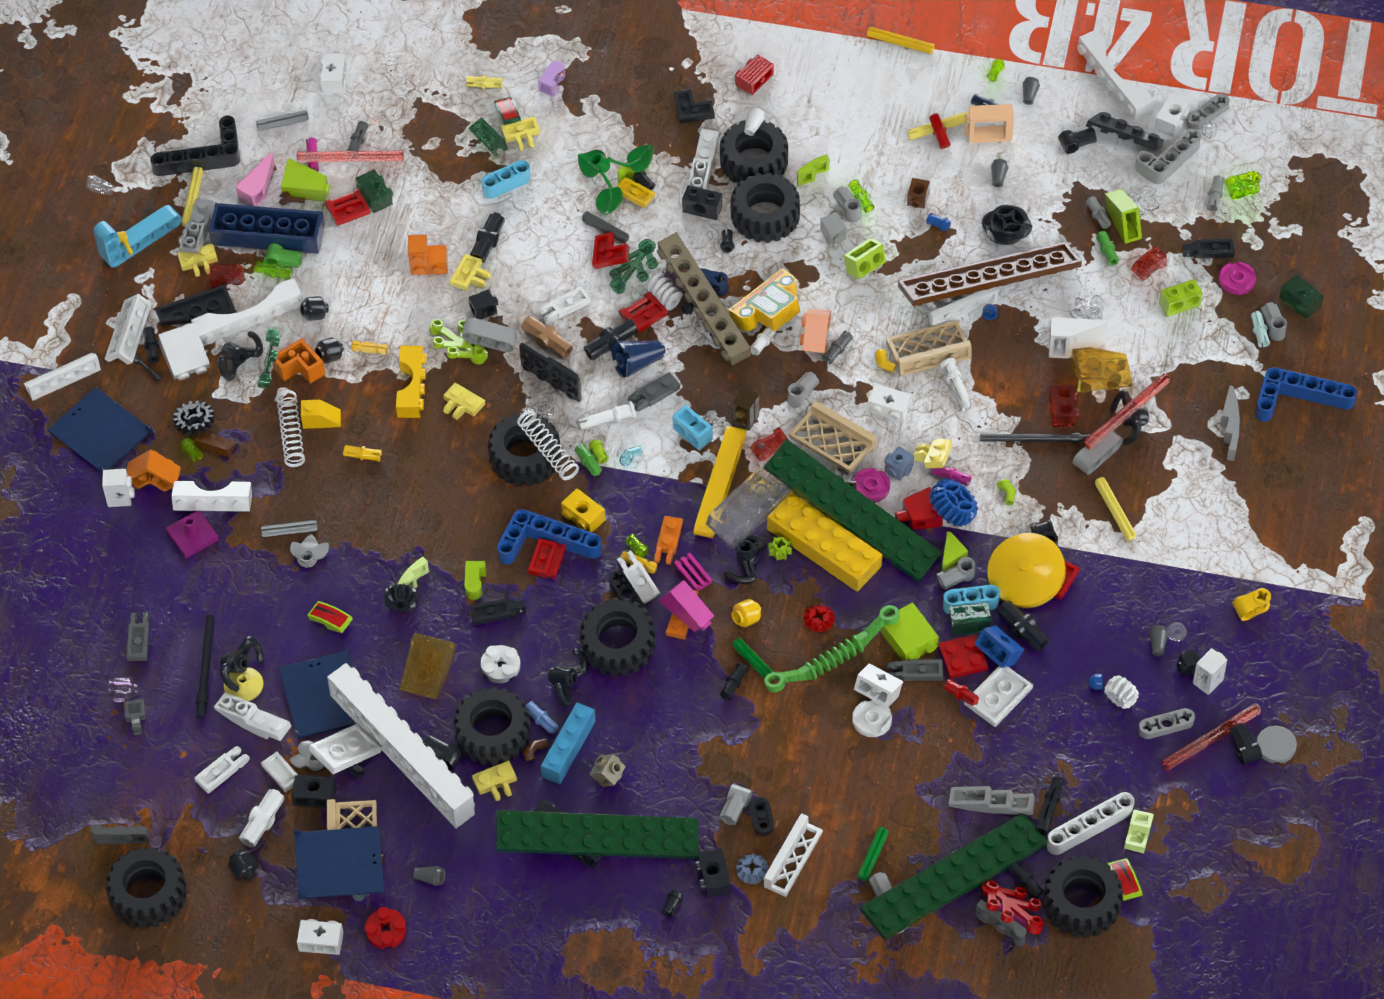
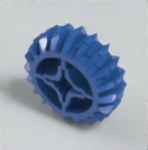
(953, 502)

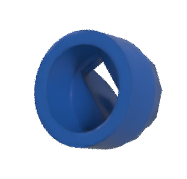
(992, 312)
(1096, 682)

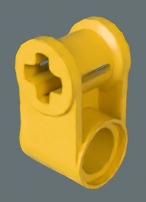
(1252, 604)

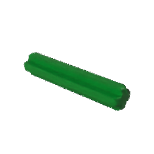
(751, 657)
(872, 854)

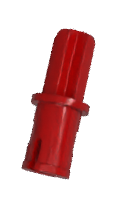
(939, 131)
(961, 692)

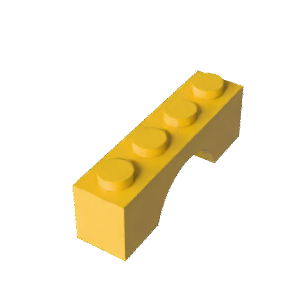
(409, 399)

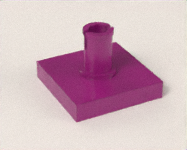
(192, 534)

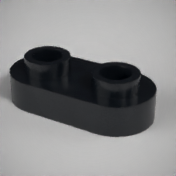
(761, 818)

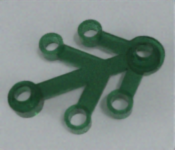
(646, 248)
(273, 338)

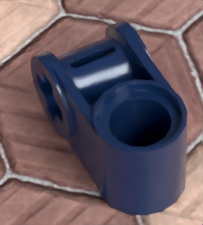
(714, 279)

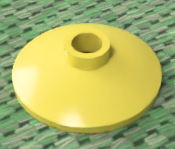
(250, 688)

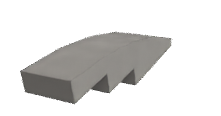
(1231, 420)
(991, 801)

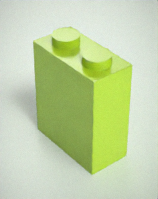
(911, 634)

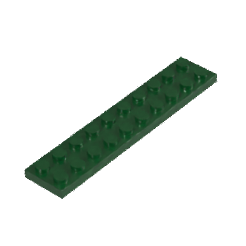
(852, 510)
(596, 834)
(953, 876)

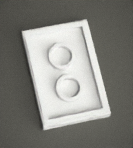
(1000, 694)
(345, 748)

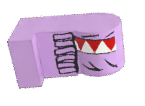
(551, 77)

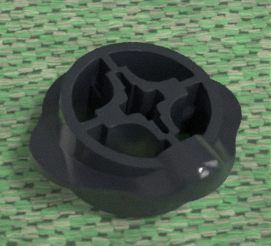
(1006, 224)

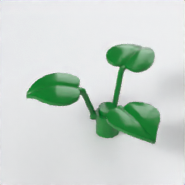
(595, 162)

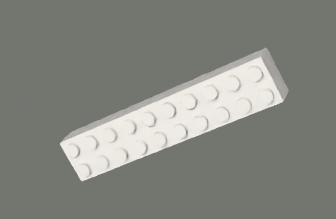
(401, 745)

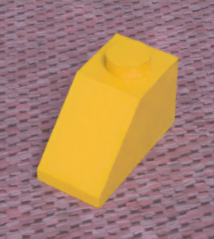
(319, 414)

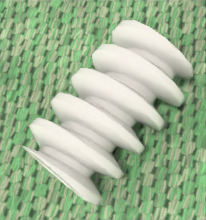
(663, 290)

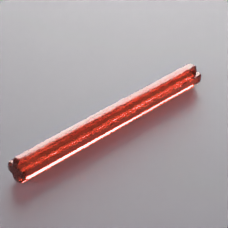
(349, 156)
(1126, 411)
(1210, 737)

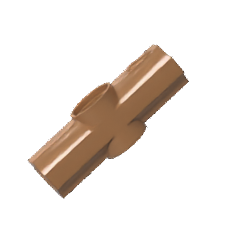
(547, 337)

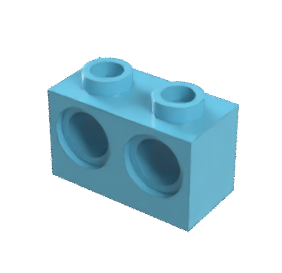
(692, 427)

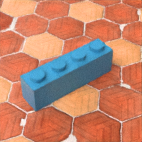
(568, 743)

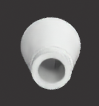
(754, 120)

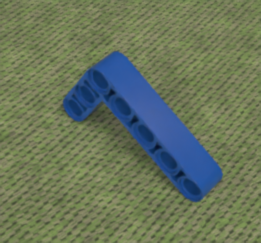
(1298, 385)
(549, 529)

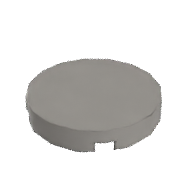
(1277, 744)

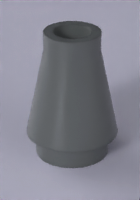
(1030, 89)
(999, 170)
(1158, 638)
(432, 875)

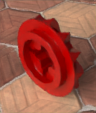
(814, 623)

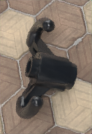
(237, 355)
(1135, 421)
(746, 554)
(238, 661)
(566, 677)

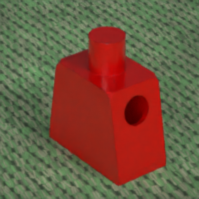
(919, 511)

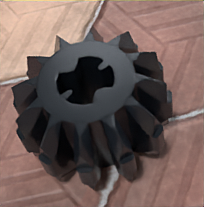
(400, 597)

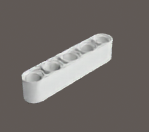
(1086, 831)

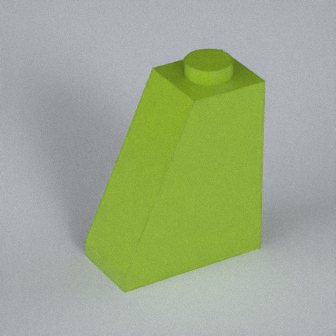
(304, 182)
(1124, 215)

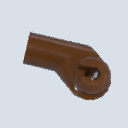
(533, 746)

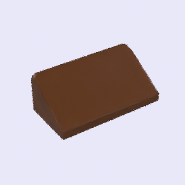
(215, 444)

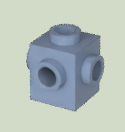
(899, 463)

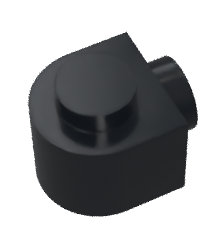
(1187, 662)

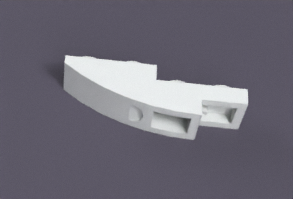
(704, 159)
(251, 718)

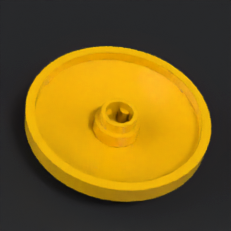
(1027, 570)

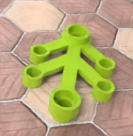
(476, 354)

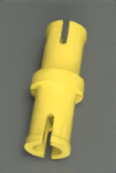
(484, 82)

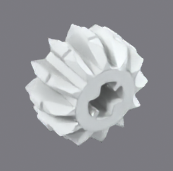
(1121, 692)

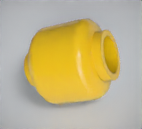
(746, 613)

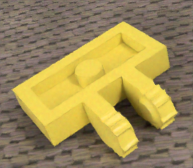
(519, 130)
(194, 260)
(466, 273)
(464, 401)
(934, 455)
(494, 778)

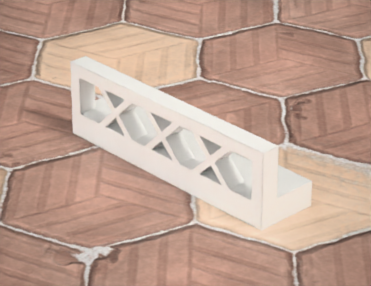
(128, 329)
(62, 376)
(785, 853)

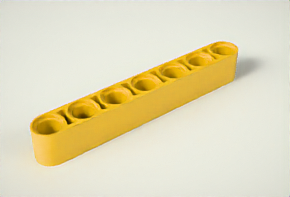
(720, 477)

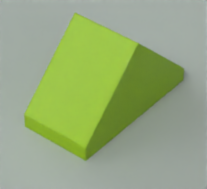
(953, 551)

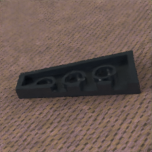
(1125, 131)
(184, 310)

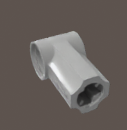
(849, 204)
(1274, 321)
(801, 389)
(956, 573)
(737, 799)

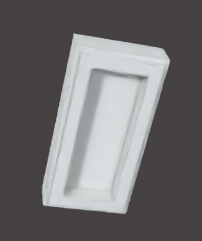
(279, 771)

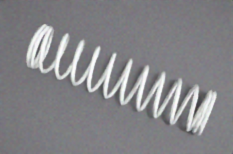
(287, 404)
(561, 473)

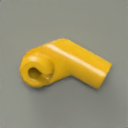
(882, 361)

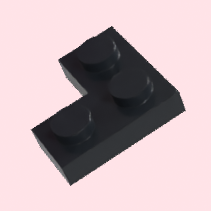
(690, 111)

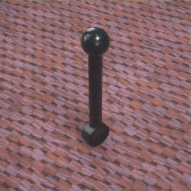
(137, 360)

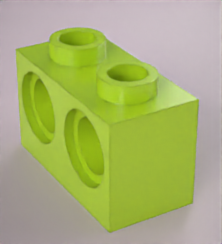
(865, 258)
(1180, 297)

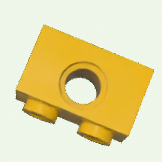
(579, 502)

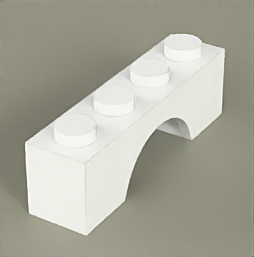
(189, 497)

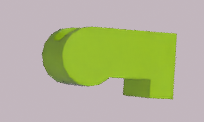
(473, 572)

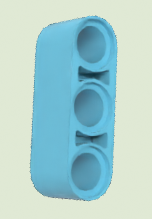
(506, 179)
(978, 594)

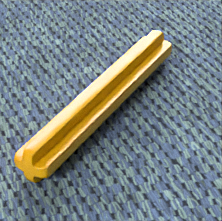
(900, 40)

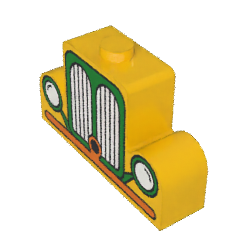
(770, 303)

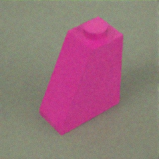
(687, 606)

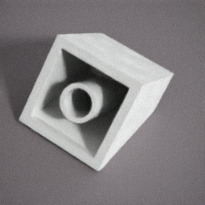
(183, 351)

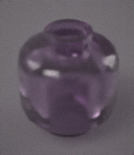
(122, 688)

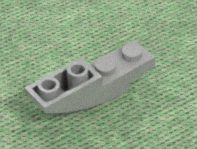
(197, 227)

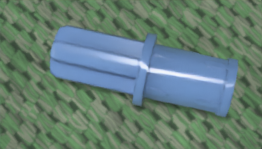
(541, 717)

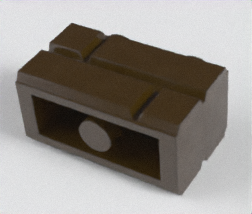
(746, 409)

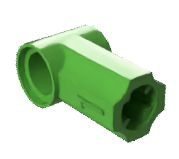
(280, 256)

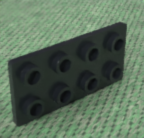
(551, 371)

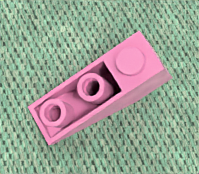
(256, 184)

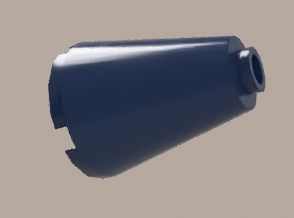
(636, 355)

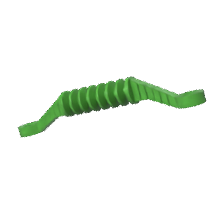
(858, 642)

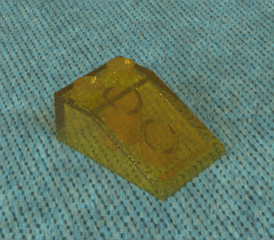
(1099, 369)
(427, 665)

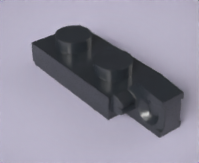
(1209, 248)
(496, 610)

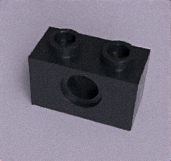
(702, 202)
(304, 797)
(713, 862)

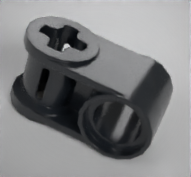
(1045, 529)

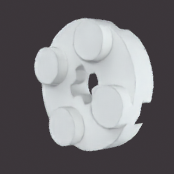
(506, 671)

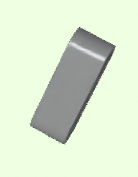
(489, 334)
(1091, 459)

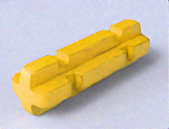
(369, 347)
(649, 566)

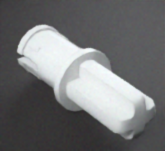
(762, 340)

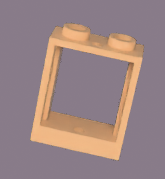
(989, 113)

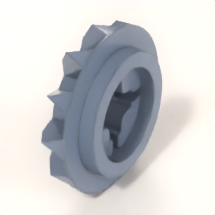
(759, 872)

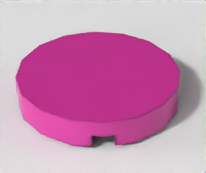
(1237, 278)
(873, 484)

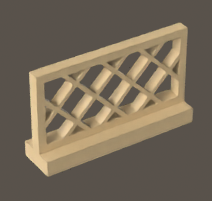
(931, 356)
(842, 427)
(334, 817)

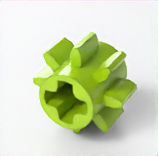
(780, 548)

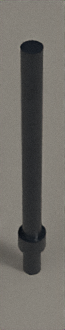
(1074, 437)
(202, 697)

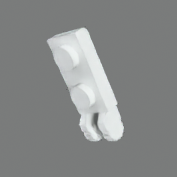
(564, 305)
(639, 579)
(221, 769)

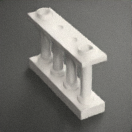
(961, 307)

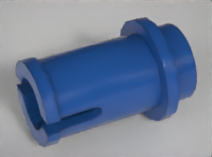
(937, 221)

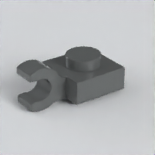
(134, 713)

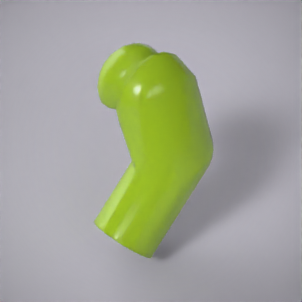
(1004, 484)

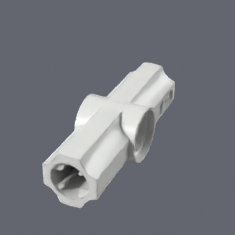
(261, 818)

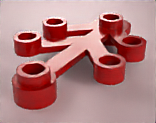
(992, 890)

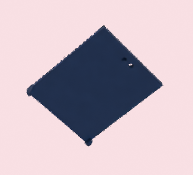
(100, 430)
(310, 697)
(339, 862)

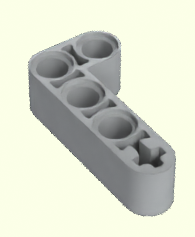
(1162, 167)

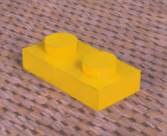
(635, 192)

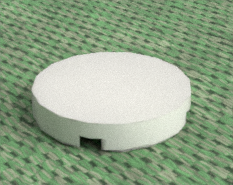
(872, 718)

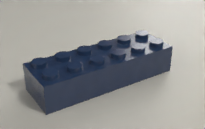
(260, 226)

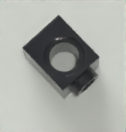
(483, 304)

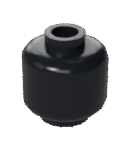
(314, 308)
(329, 350)
(243, 865)

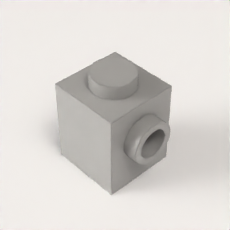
(833, 228)

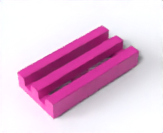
(685, 561)

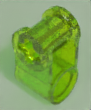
(1241, 185)

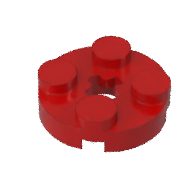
(387, 938)

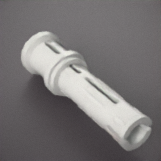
(954, 378)
(615, 413)

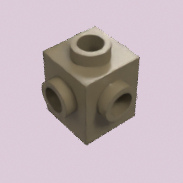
(607, 770)

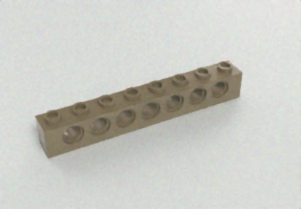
(674, 245)

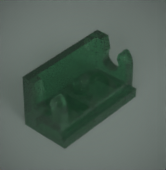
(488, 136)
(969, 618)

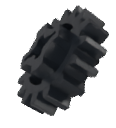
(194, 418)

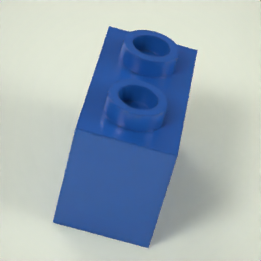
(999, 646)

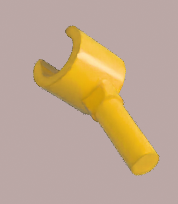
(123, 238)

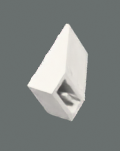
(1075, 334)

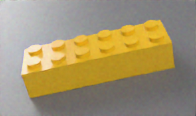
(824, 541)

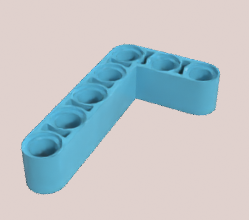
(138, 236)

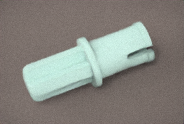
(1260, 329)

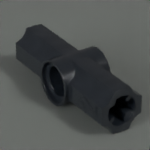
(488, 236)
(608, 337)
(1023, 626)

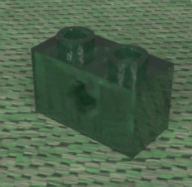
(374, 190)
(1301, 296)

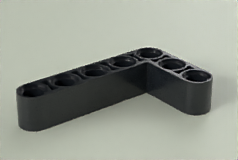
(206, 157)

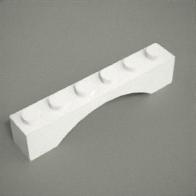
(1133, 98)
(217, 326)

